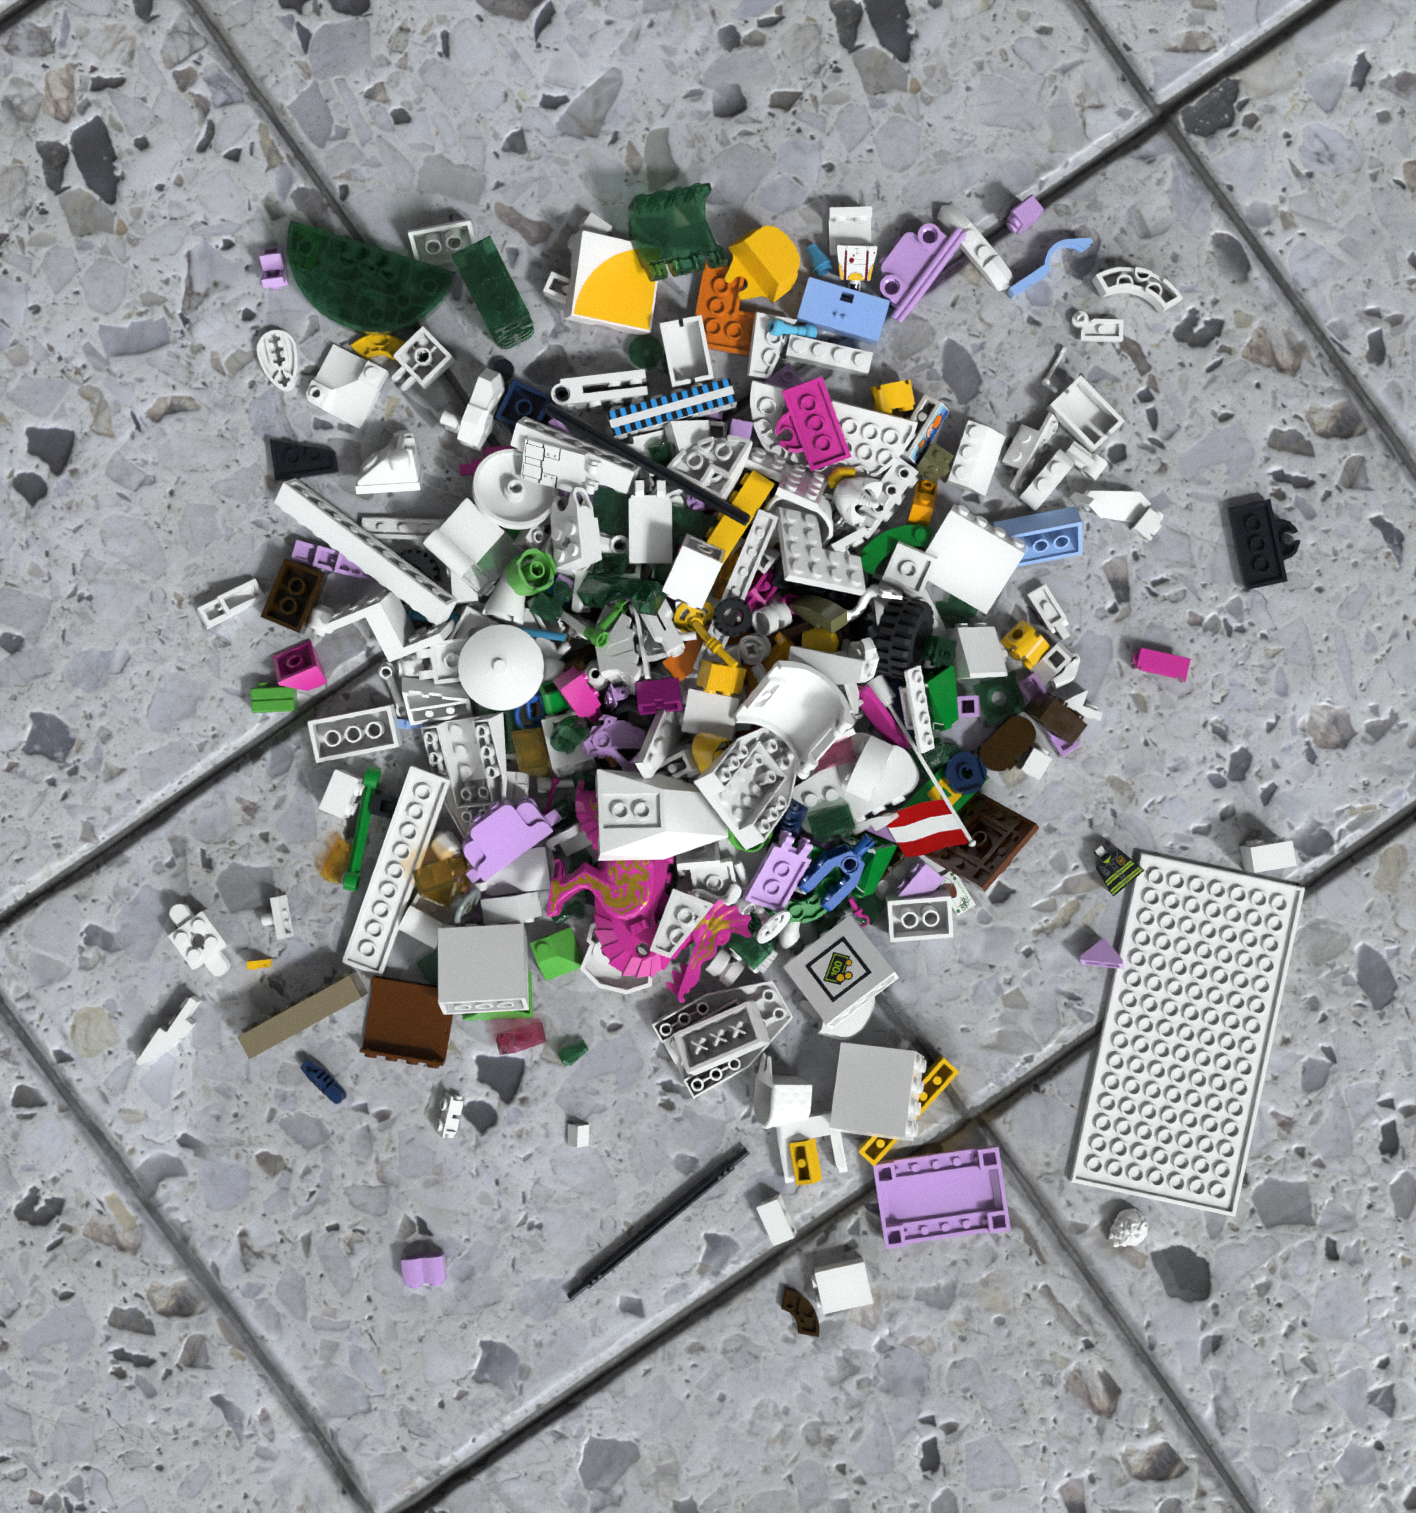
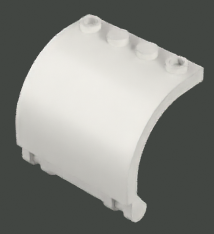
(800, 709)

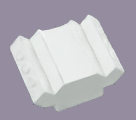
(618, 657)

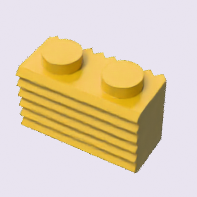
(721, 677)
(805, 1161)

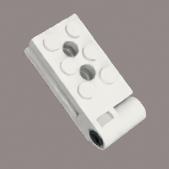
(574, 390)

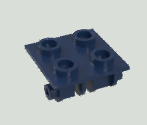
(791, 819)

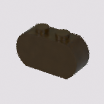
(1007, 744)

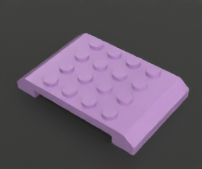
(941, 1195)

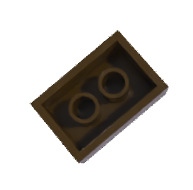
(294, 596)
(1055, 716)

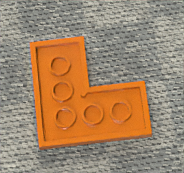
(719, 305)

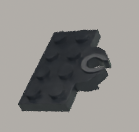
(1261, 543)

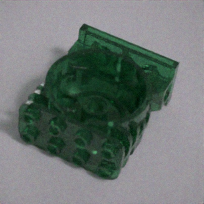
(494, 293)

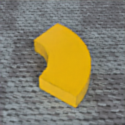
(374, 346)

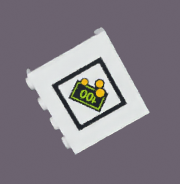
(840, 972)

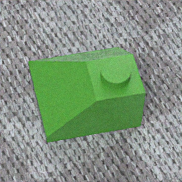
(557, 953)

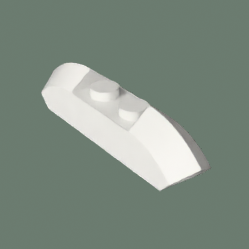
(976, 248)

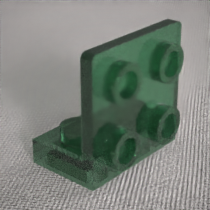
(749, 948)

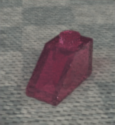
(520, 1038)

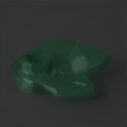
(954, 608)

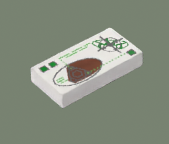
(960, 897)

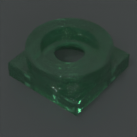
(1014, 701)

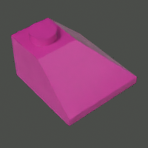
(299, 667)

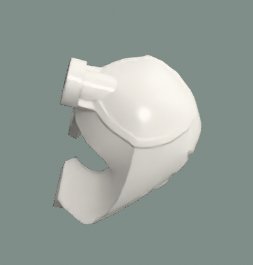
(852, 493)

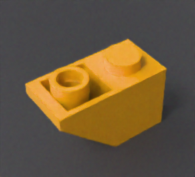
(922, 503)

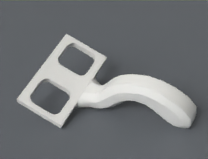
(872, 591)
(731, 896)

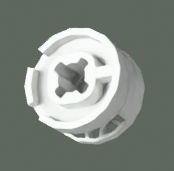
(754, 648)

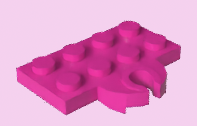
(813, 424)

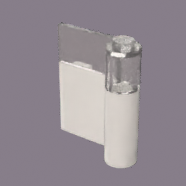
(473, 547)

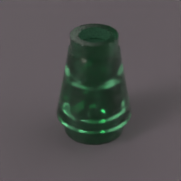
(570, 1054)

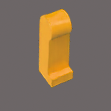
(779, 651)

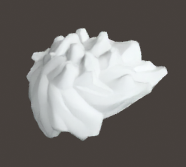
(1129, 1228)

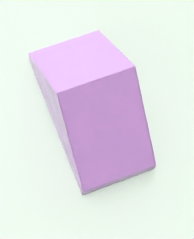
(1102, 955)

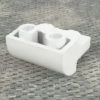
(424, 919)

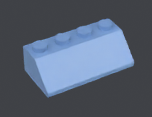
(1047, 534)

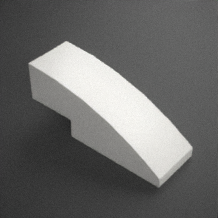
(230, 603)

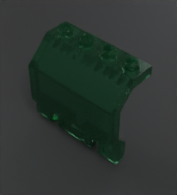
(673, 231)

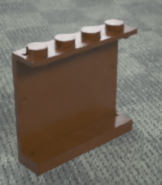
(406, 1023)

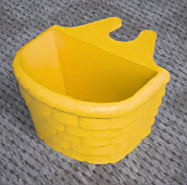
(766, 262)

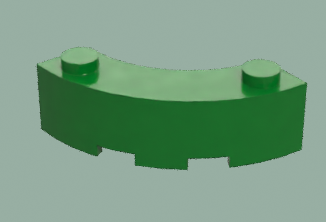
(885, 544)

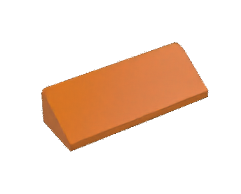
(683, 664)

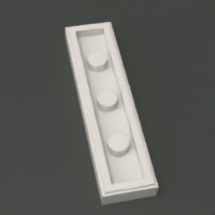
(400, 527)

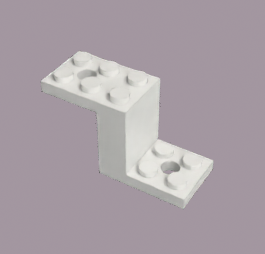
(390, 624)

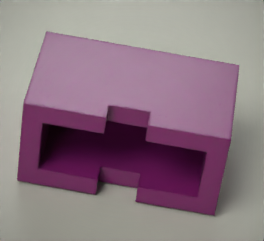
(659, 695)

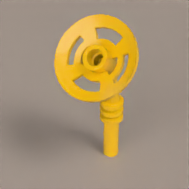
(697, 624)

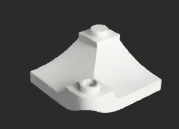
(347, 386)

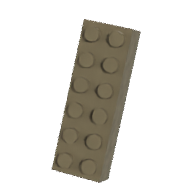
(299, 1016)

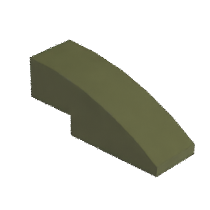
(820, 612)

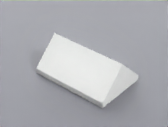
(439, 242)

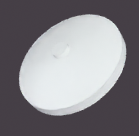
(507, 497)
(501, 667)

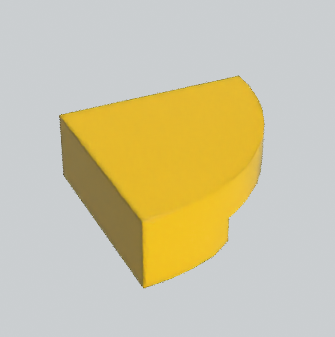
(259, 963)

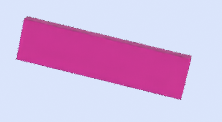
(881, 718)

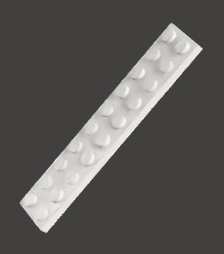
(393, 876)

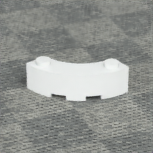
(1140, 283)

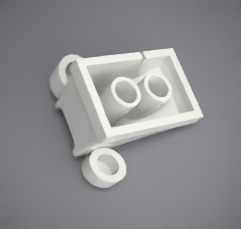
(392, 468)

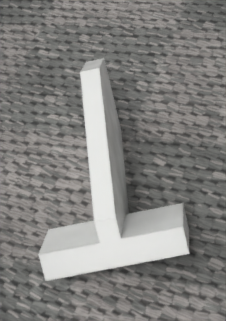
(1112, 504)

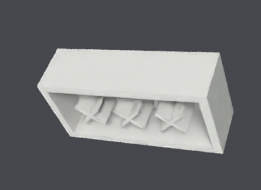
(721, 1038)

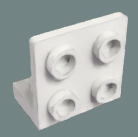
(849, 226)

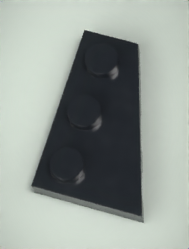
(301, 462)

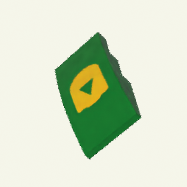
(929, 792)

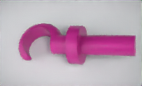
(857, 911)

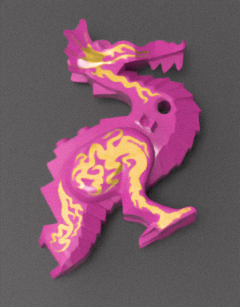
(630, 903)

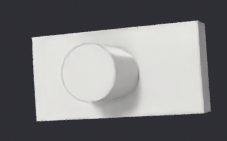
(279, 917)

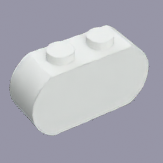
(1047, 479)

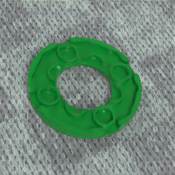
(809, 908)

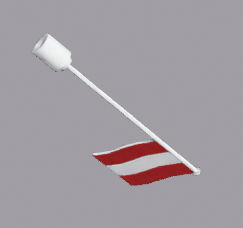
(927, 824)

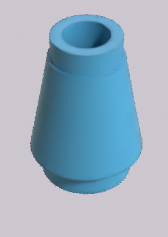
(818, 260)

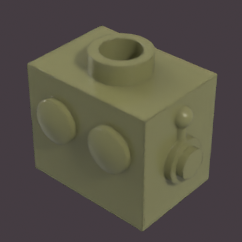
(935, 463)

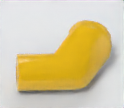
(838, 474)

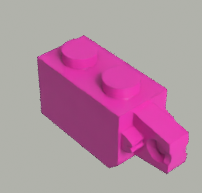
(760, 590)
(578, 694)

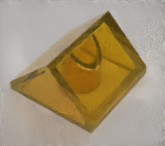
(532, 751)

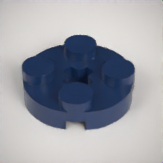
(970, 763)

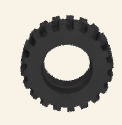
(902, 636)

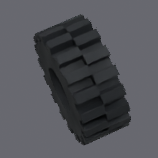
(422, 561)

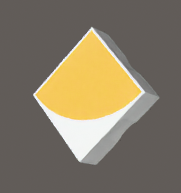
(609, 285)

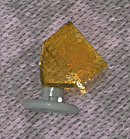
(446, 884)

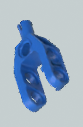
(828, 861)

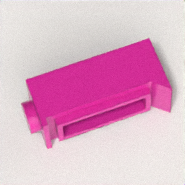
(1160, 663)

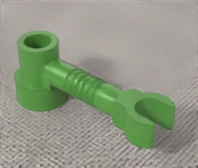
(598, 635)

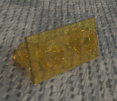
(337, 862)

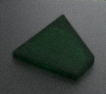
(611, 564)

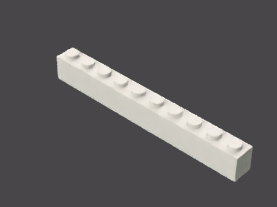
(365, 551)

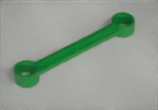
(353, 873)

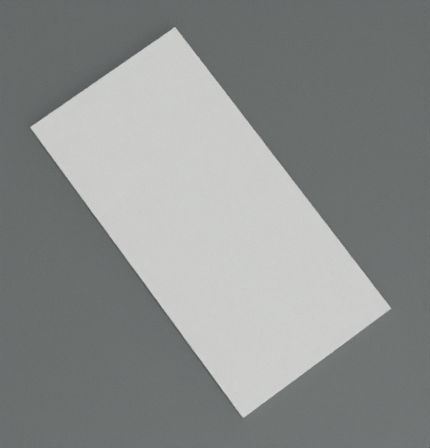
(1187, 1034)

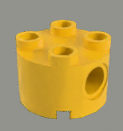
(893, 396)
(1025, 644)

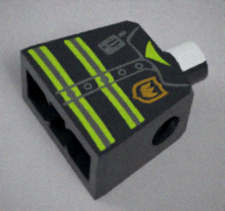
(1116, 869)

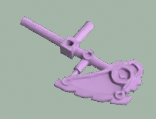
(614, 736)

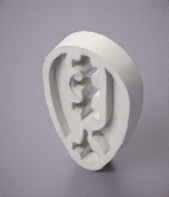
(290, 353)

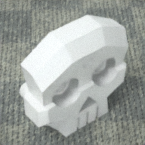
(479, 414)
(605, 976)

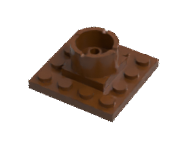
(998, 837)

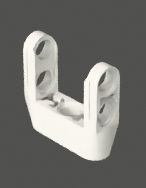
(815, 1126)

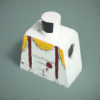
(855, 262)

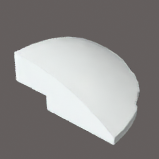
(714, 463)

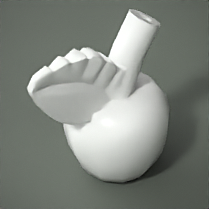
(552, 657)

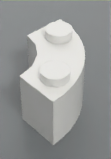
(869, 768)

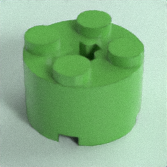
(530, 572)

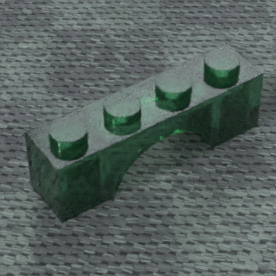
(601, 589)

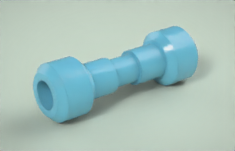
(777, 327)

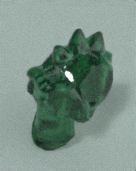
(935, 757)

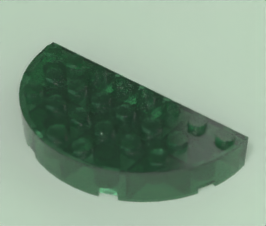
(363, 284)

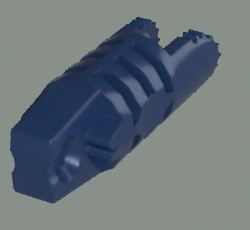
(323, 1081)

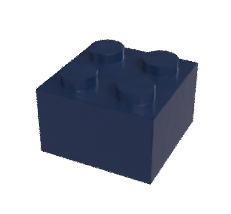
(523, 401)

